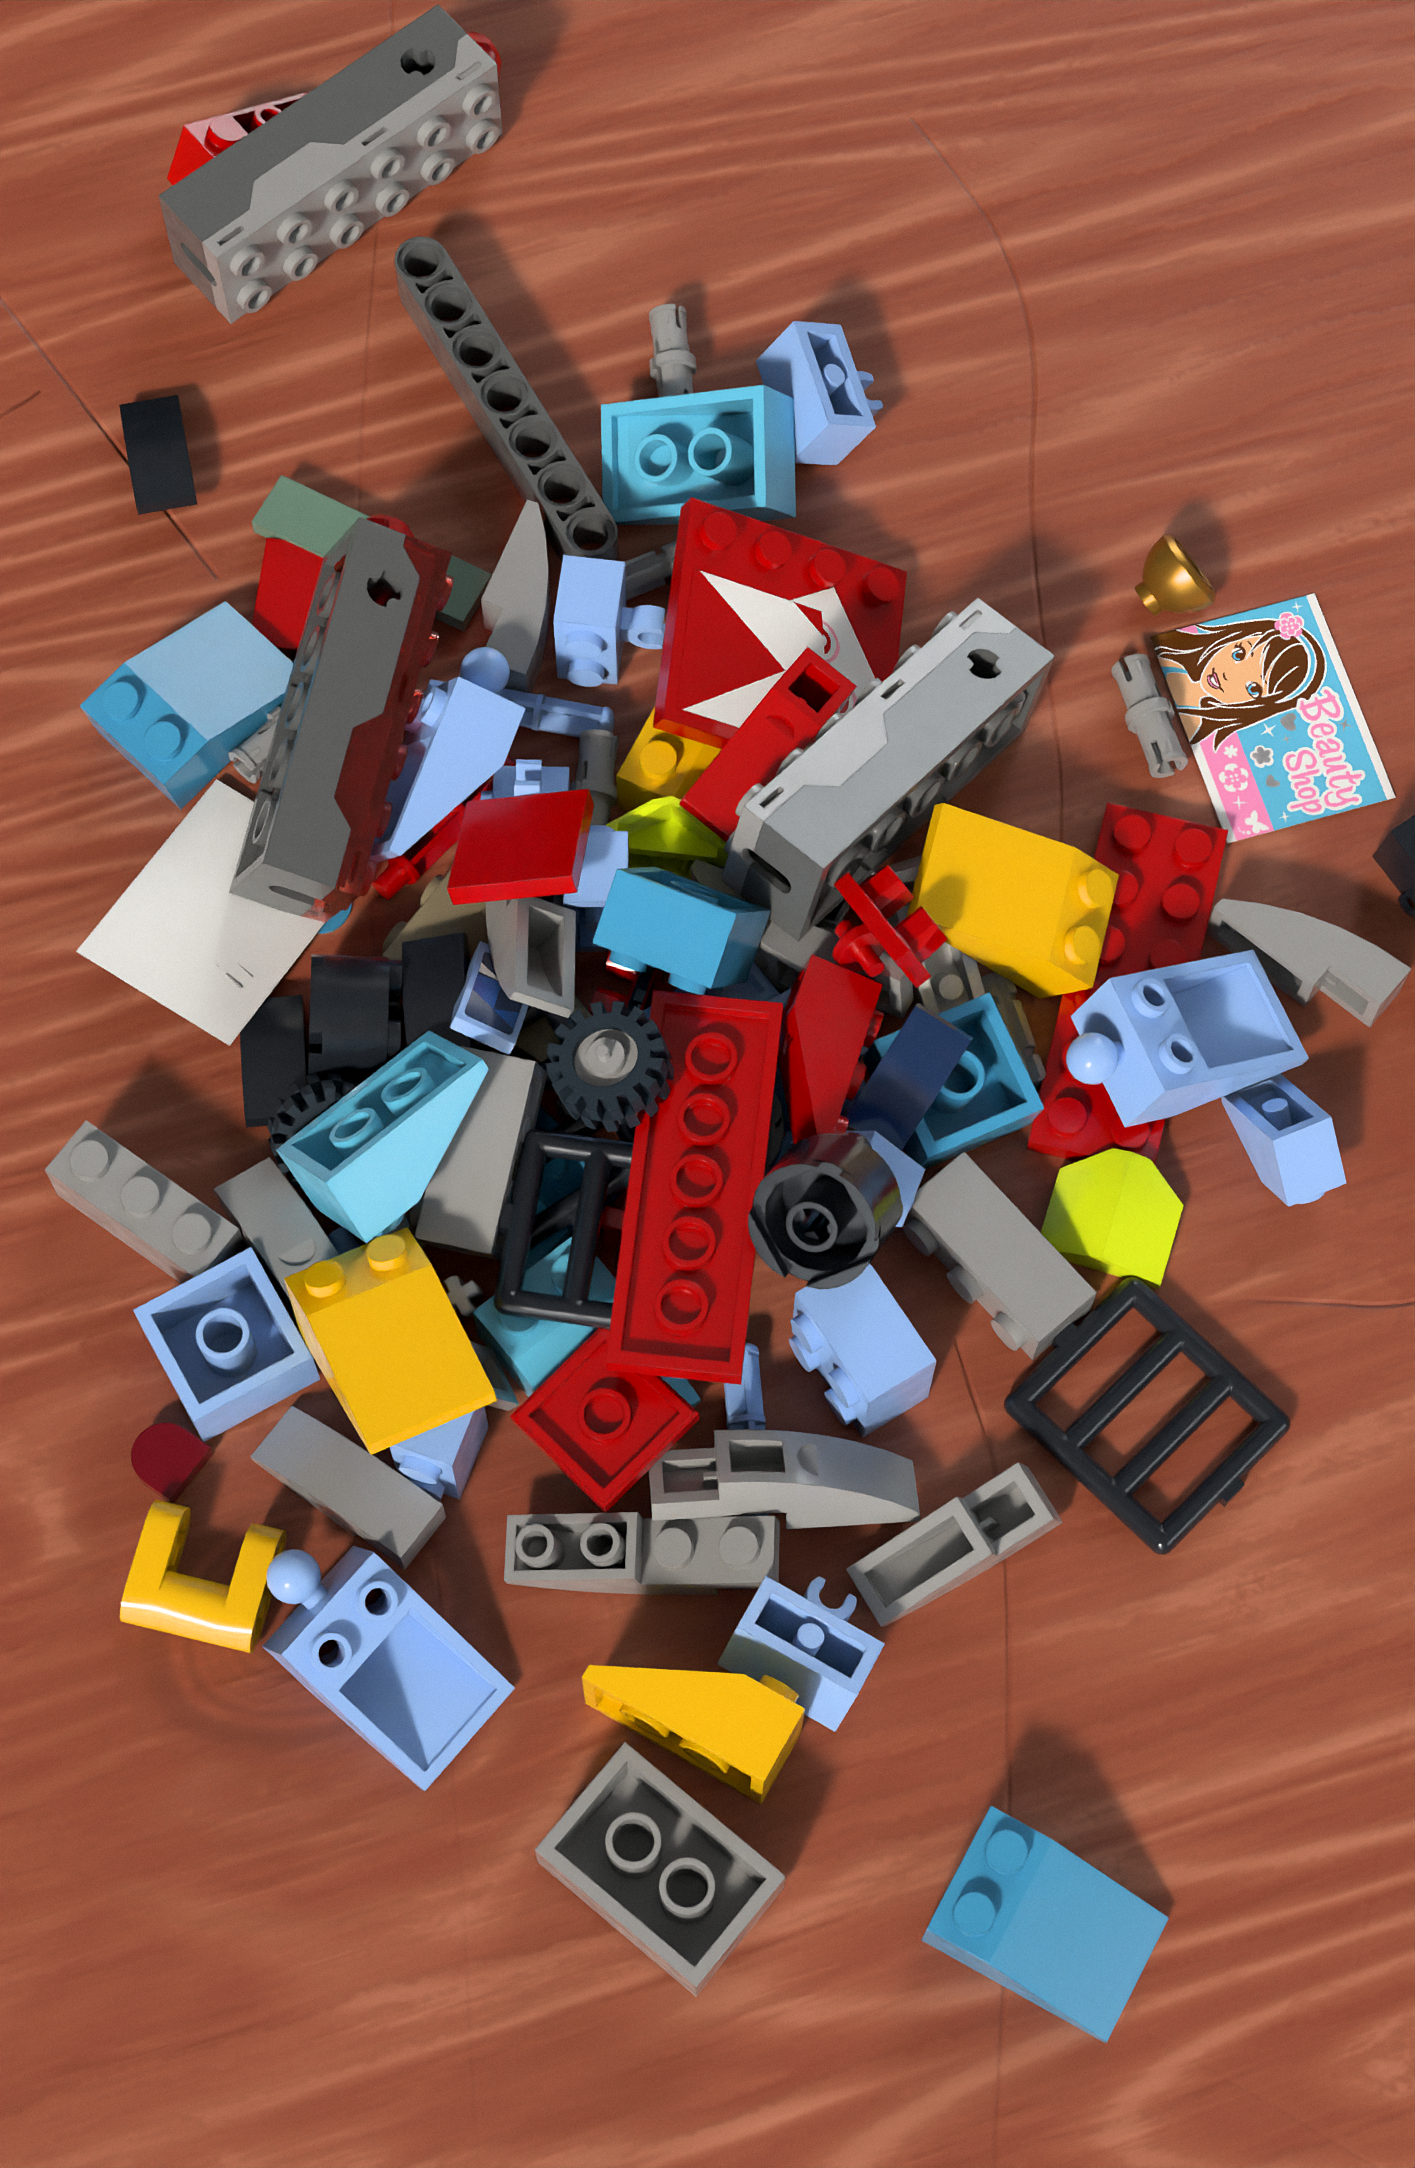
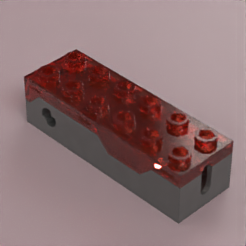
(344, 721)

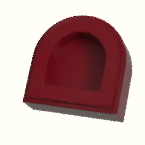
(168, 1459)

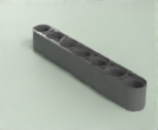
(499, 385)

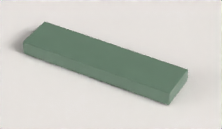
(319, 522)

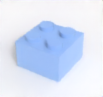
(227, 1344)
(861, 1351)

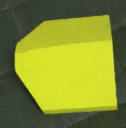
(669, 837)
(1114, 1216)

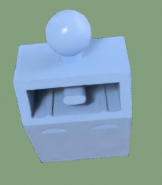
(452, 749)
(1182, 1036)
(396, 1665)

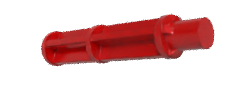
(445, 833)

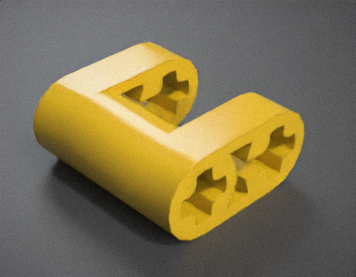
(194, 1606)

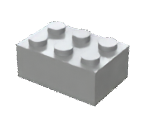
(660, 1868)

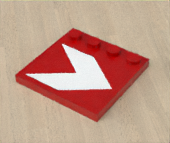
(734, 619)

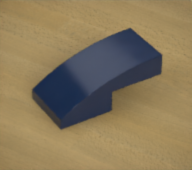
(909, 1076)

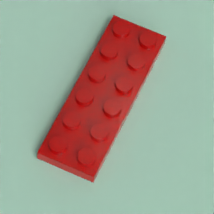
(1155, 922)
(691, 1190)

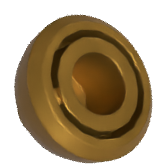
(1173, 580)

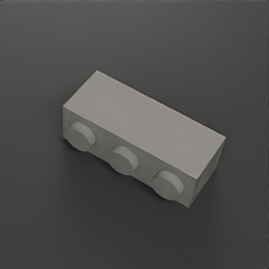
(481, 1163)
(141, 1205)
(997, 1257)

